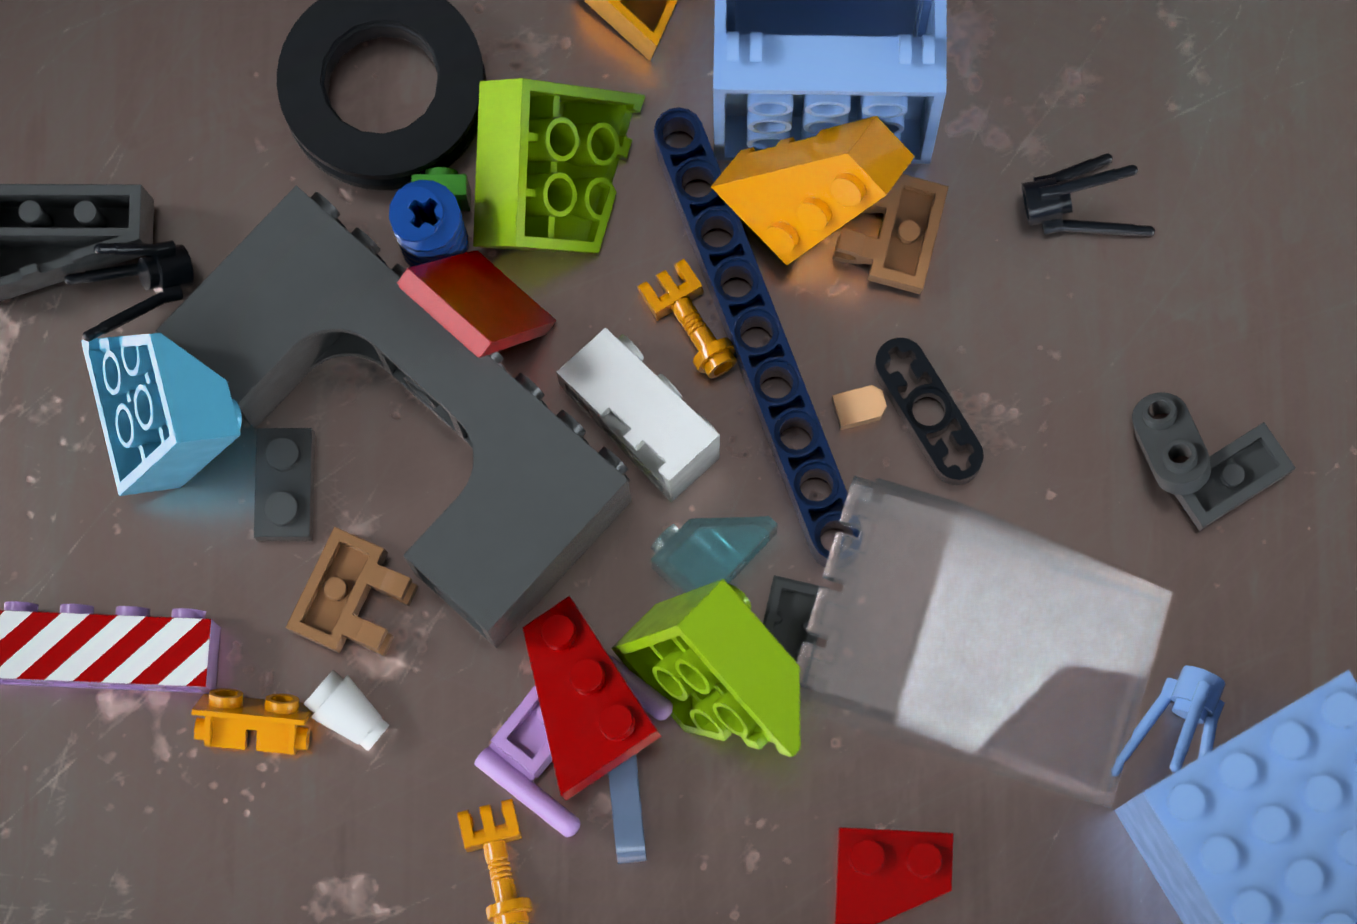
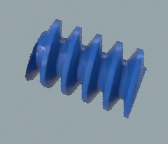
(427, 222)

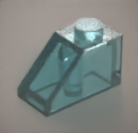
(709, 549)

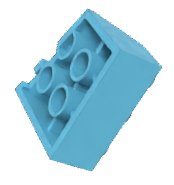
(158, 410)

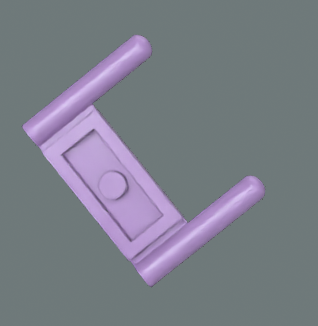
(522, 752)

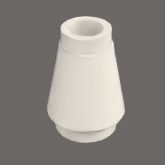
(346, 710)

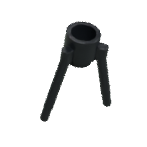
(1050, 198)
(164, 269)

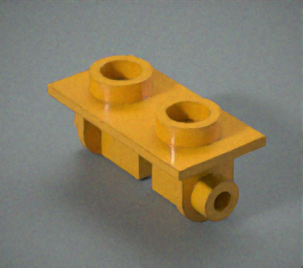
(232, 715)

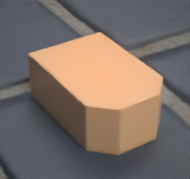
(859, 406)

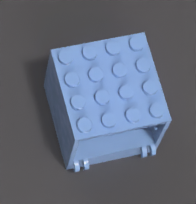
(825, 64)
(1261, 820)

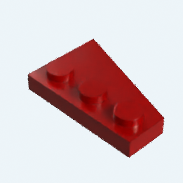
(583, 699)

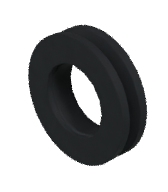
(371, 158)

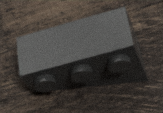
(55, 228)

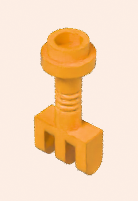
(714, 354)
(492, 839)

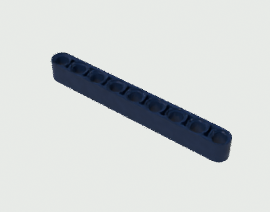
(748, 311)

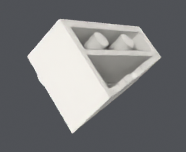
(641, 412)

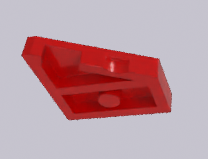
(889, 872)

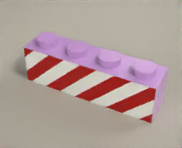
(108, 650)

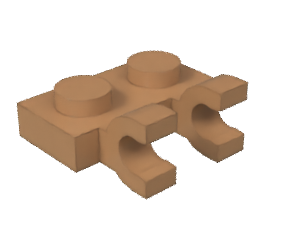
(905, 238)
(338, 590)

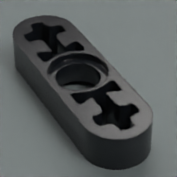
(919, 369)

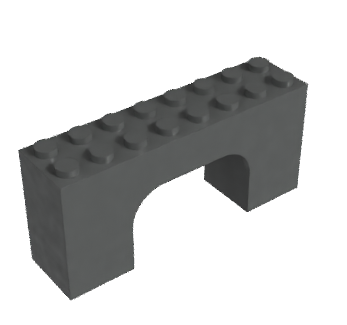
(318, 293)

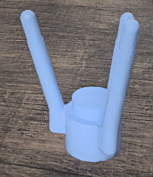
(1196, 701)

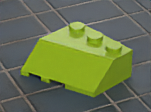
(548, 163)
(718, 667)

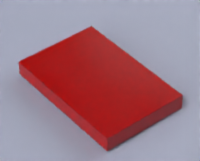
(476, 302)

